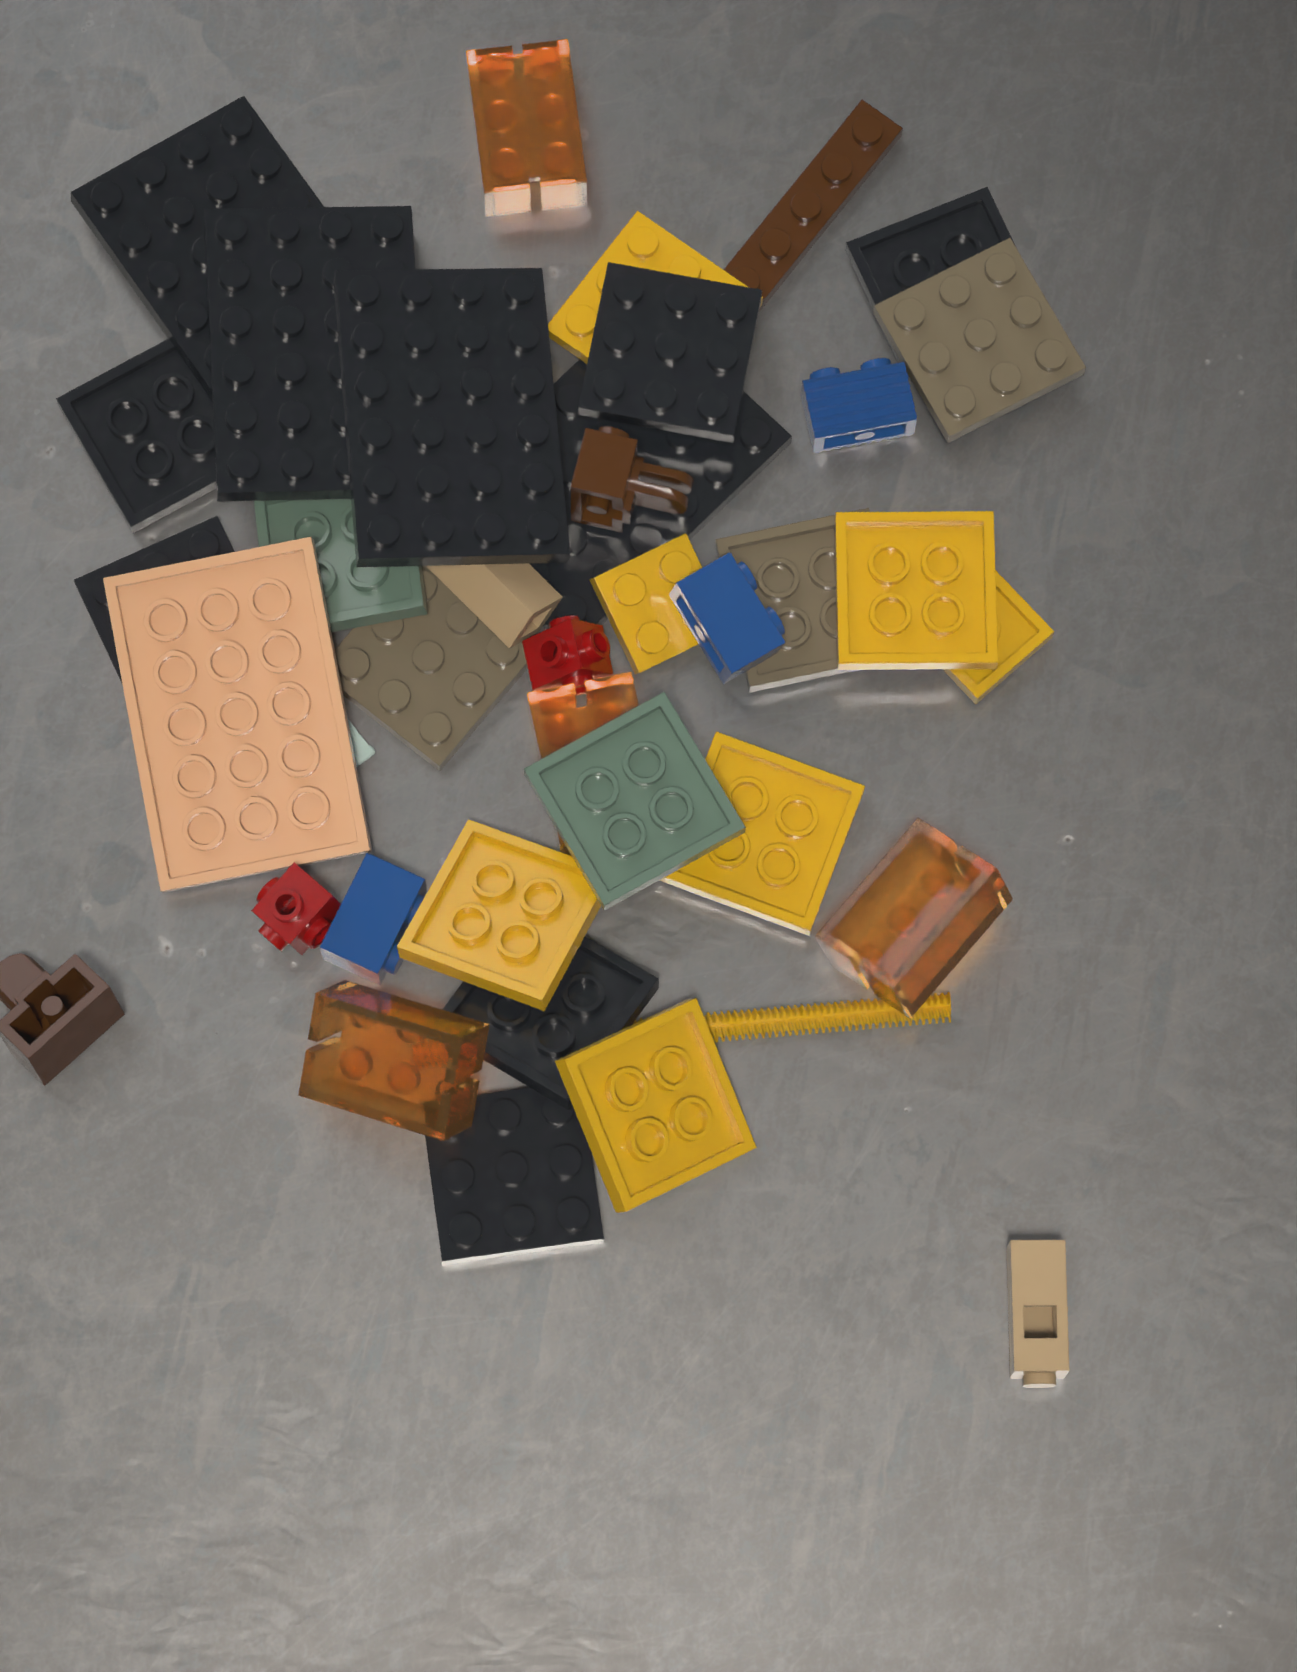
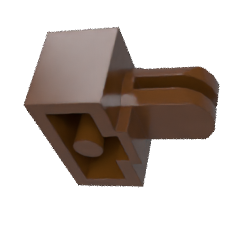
(614, 480)
(53, 1014)

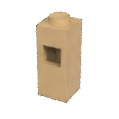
(505, 597)
(1037, 1311)

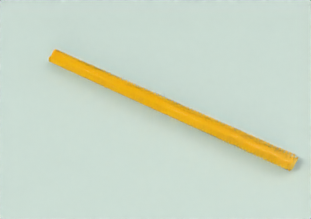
(821, 1017)

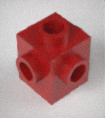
(567, 654)
(295, 910)

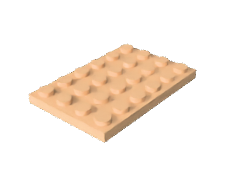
(237, 714)

